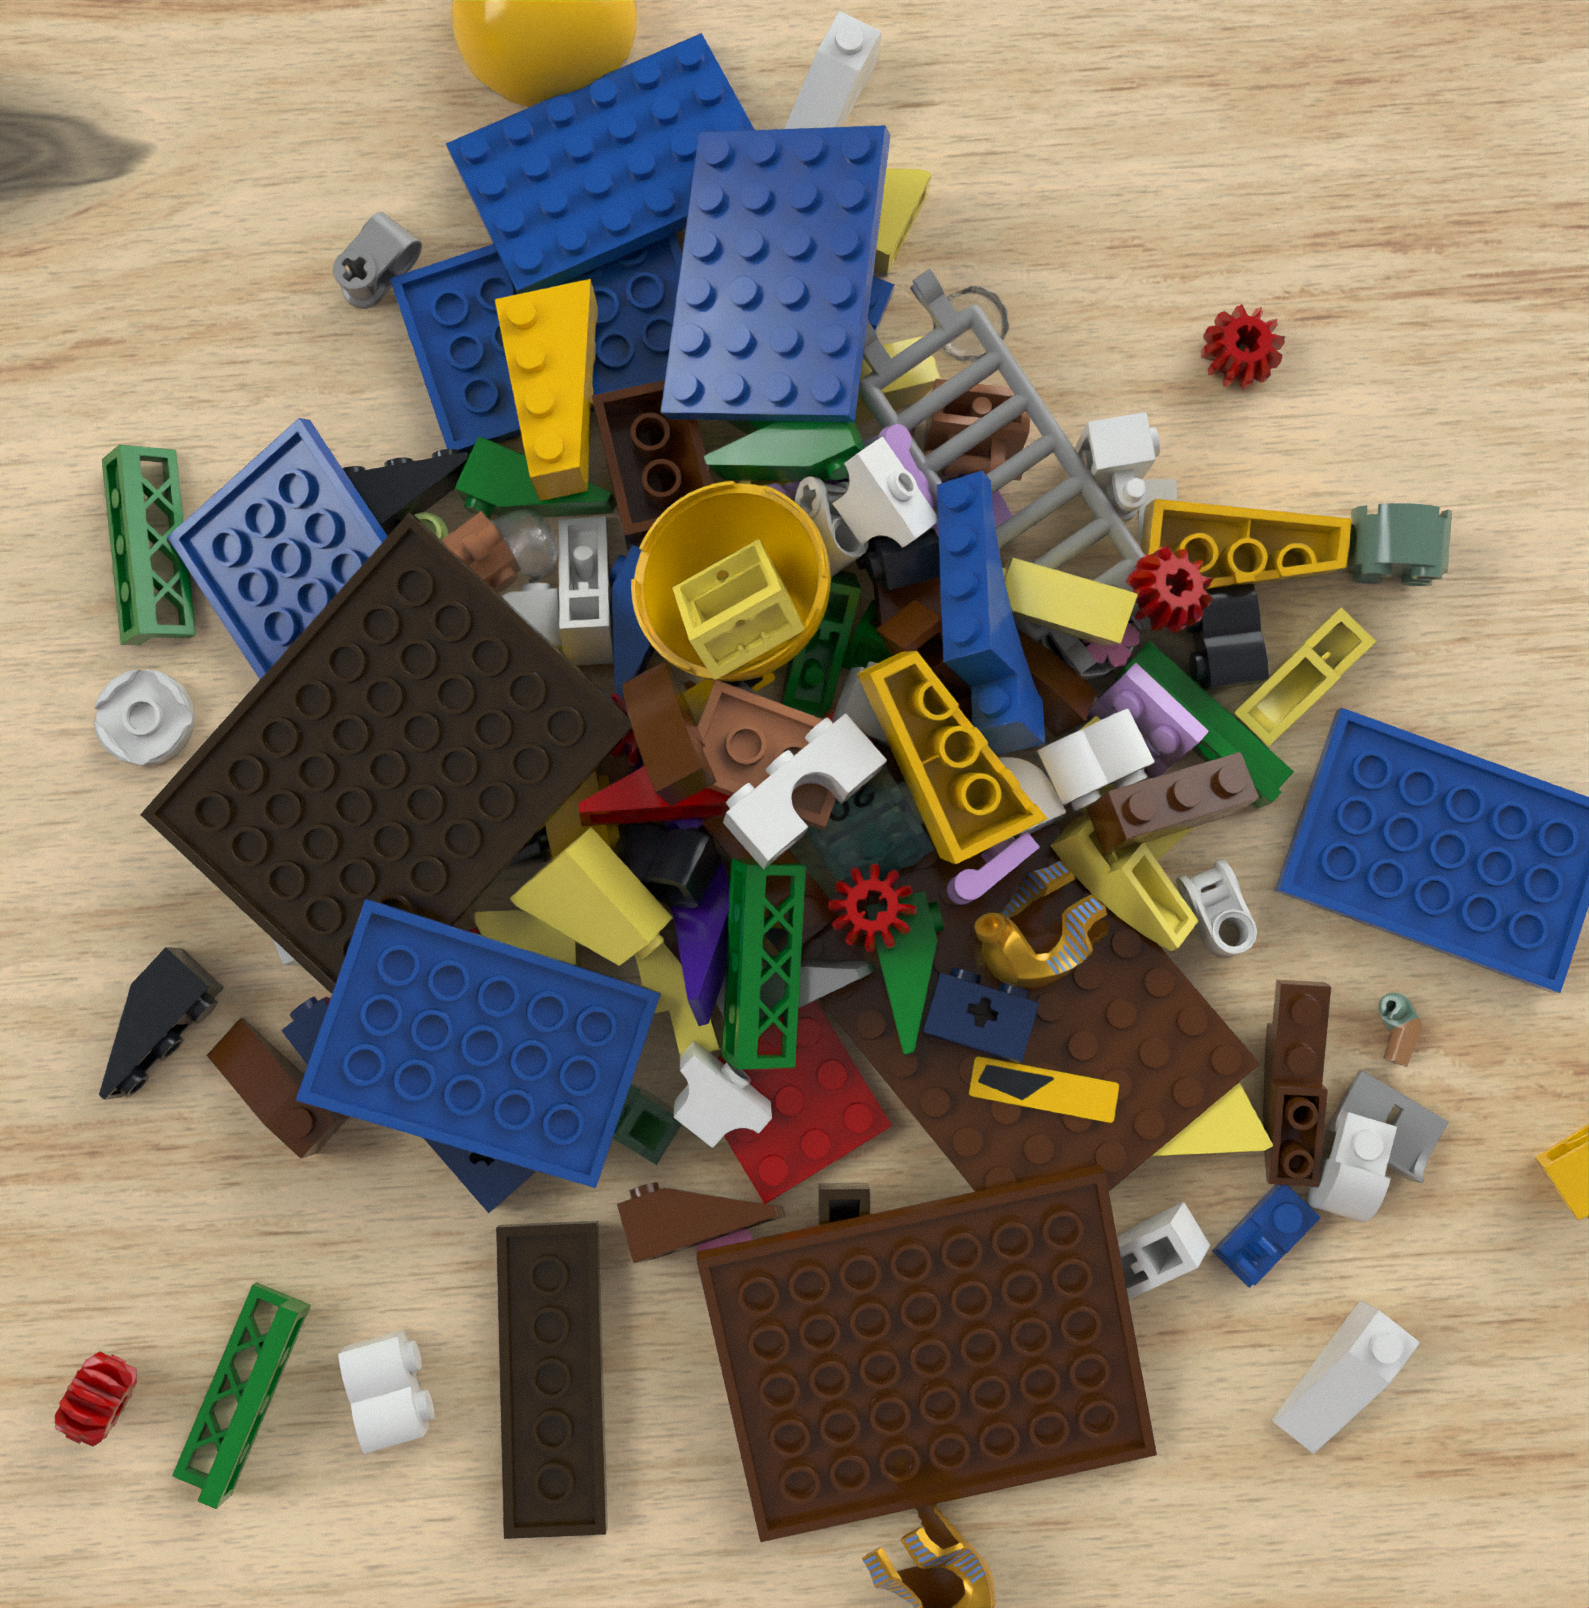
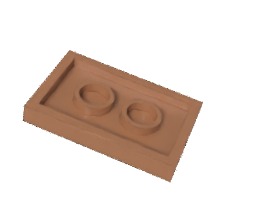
(747, 734)

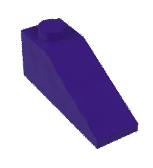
(703, 945)

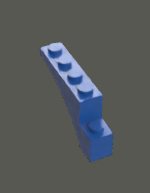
(979, 621)

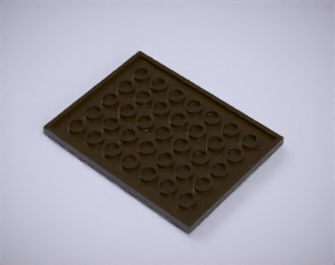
(388, 756)

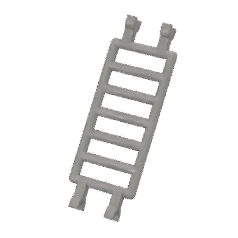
(1053, 440)

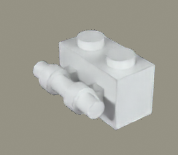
(1118, 457)

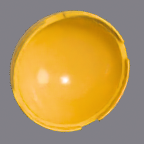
(542, 45)
(709, 528)

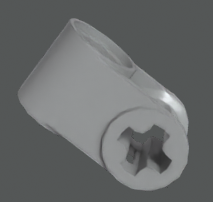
(373, 257)

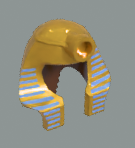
(1021, 948)
(946, 1571)

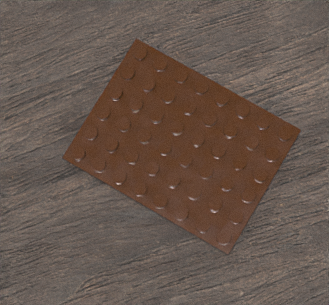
(1112, 1018)
(928, 1352)

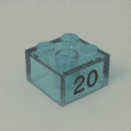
(871, 829)

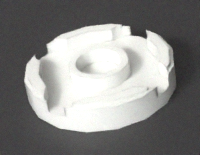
(144, 717)

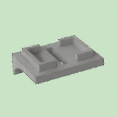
(1416, 1126)

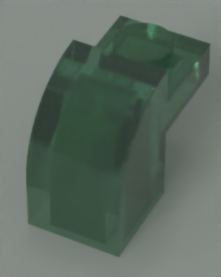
(646, 1124)

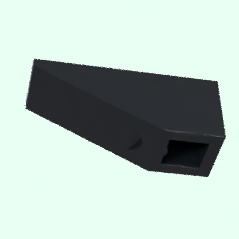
(407, 485)
(156, 1012)

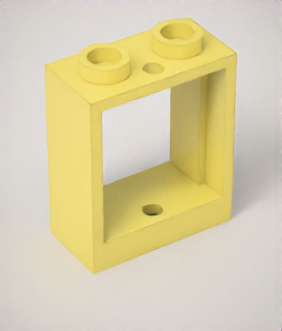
(748, 593)

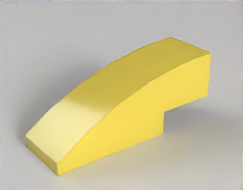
(1304, 676)
(1127, 884)
(664, 974)

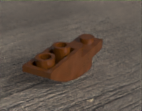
(1293, 1082)

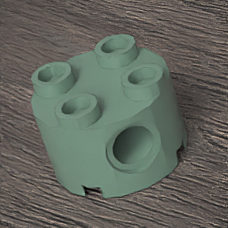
(1399, 542)

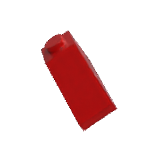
(635, 801)

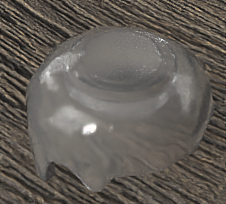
(967, 346)
(530, 542)

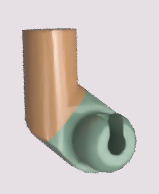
(1403, 1026)

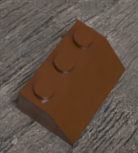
(647, 455)

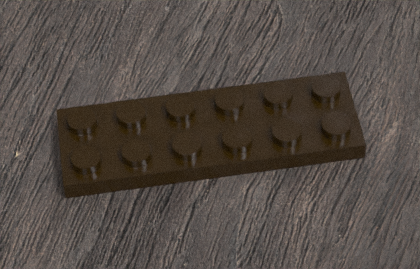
(551, 1380)

